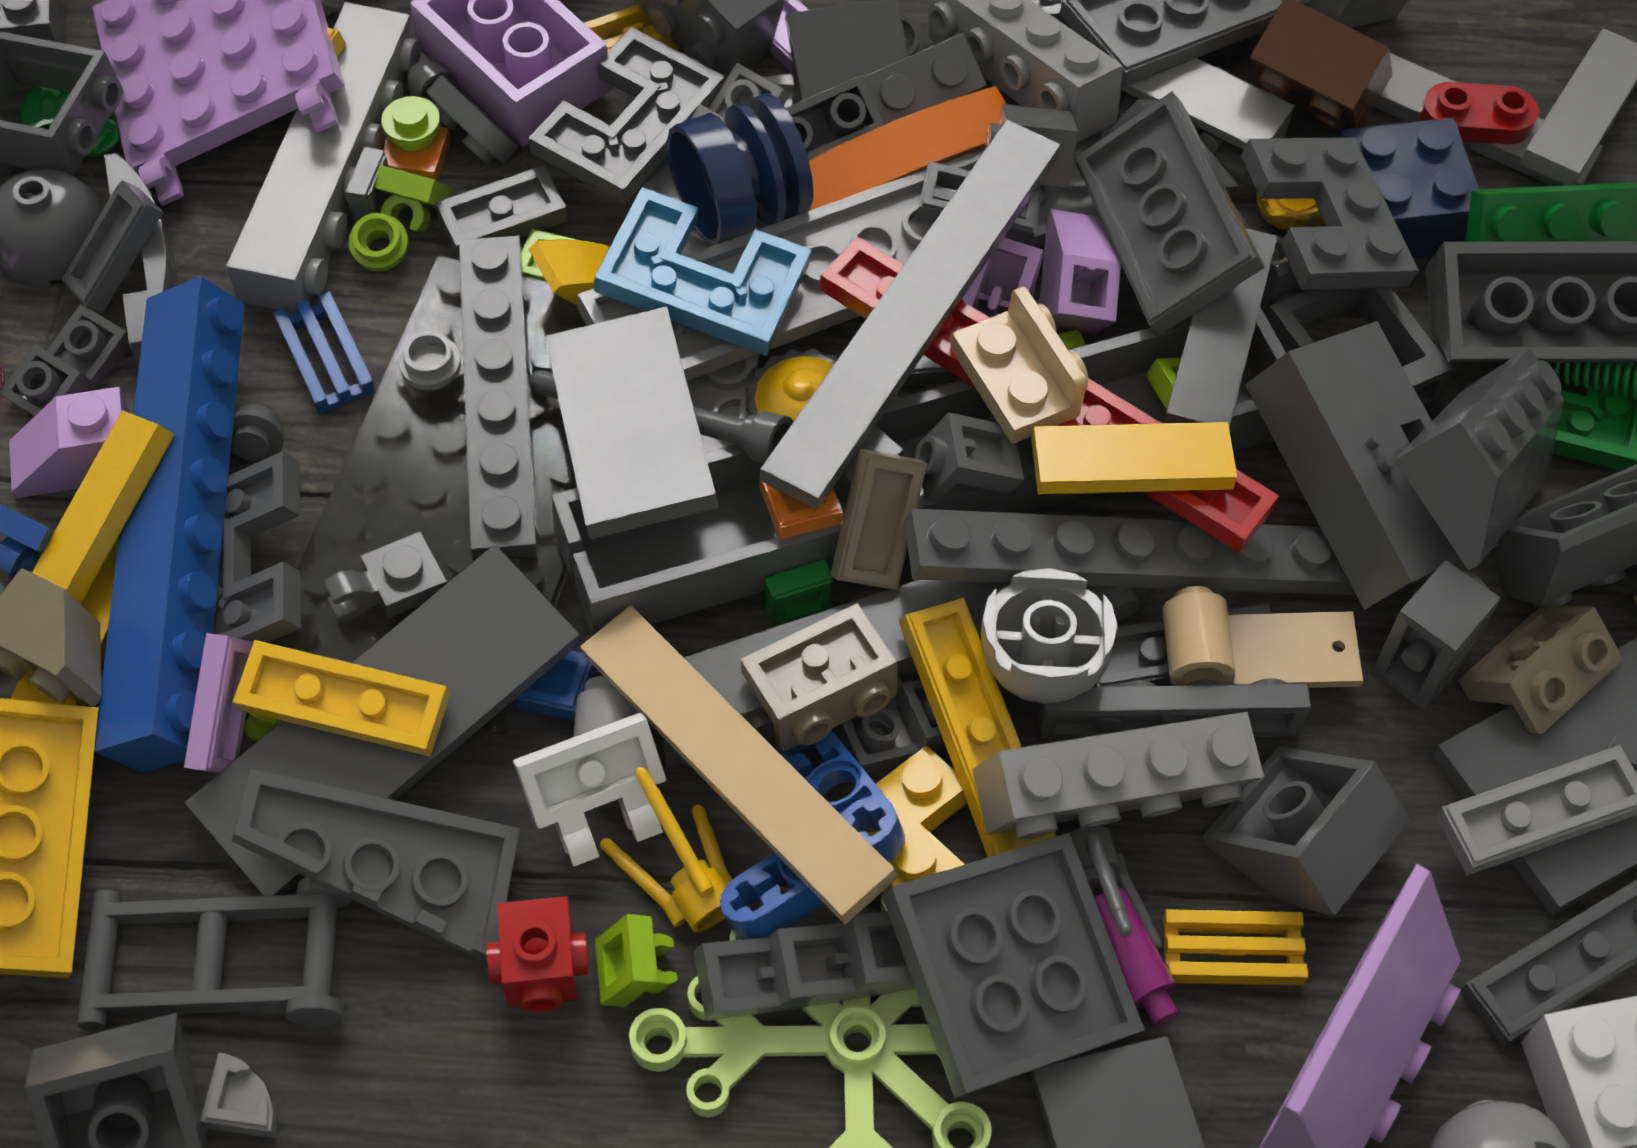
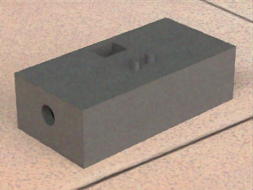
(1340, 423)

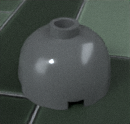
(43, 224)

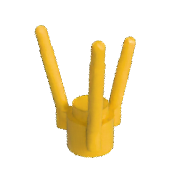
(696, 885)

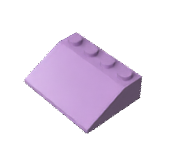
(1375, 1028)

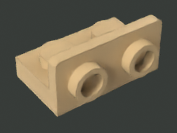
(1022, 367)

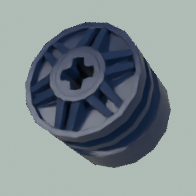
(741, 168)

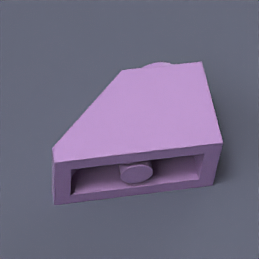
(62, 441)

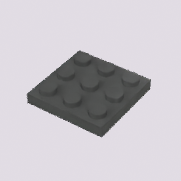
(1011, 963)

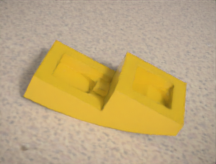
(568, 265)

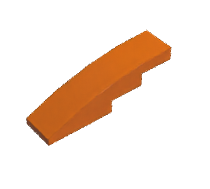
(905, 146)

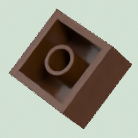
(1321, 66)

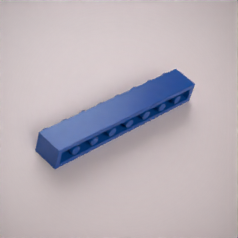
(175, 534)

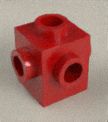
(537, 954)

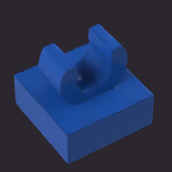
(24, 541)

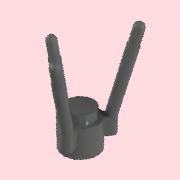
(1108, 871)

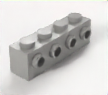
(1034, 58)
(1117, 773)

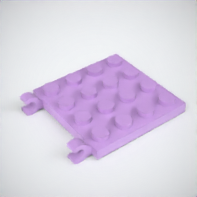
(211, 74)

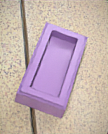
(216, 721)

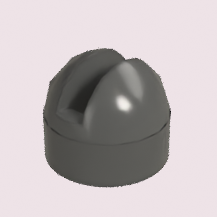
(424, 74)

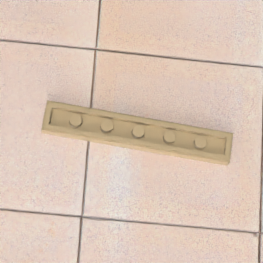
(740, 765)

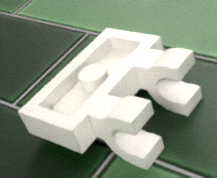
(589, 773)

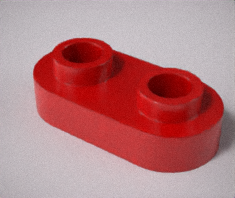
(1483, 111)

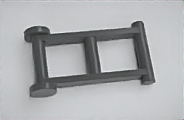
(303, 1004)

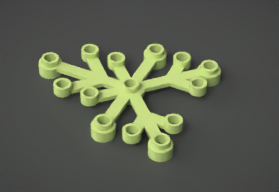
(745, 1041)

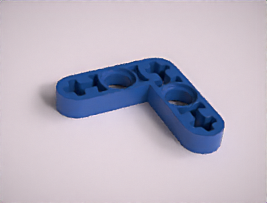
(862, 809)

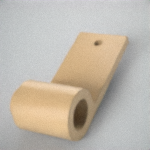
(1253, 647)

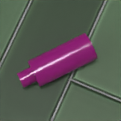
(1141, 964)

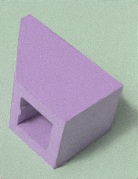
(1079, 273)

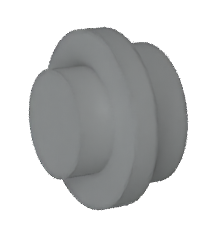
(429, 360)

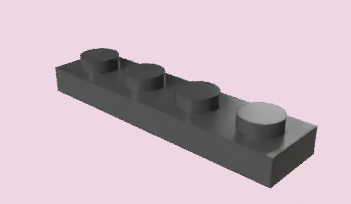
(1271, 704)

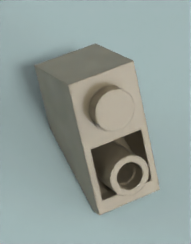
(50, 639)

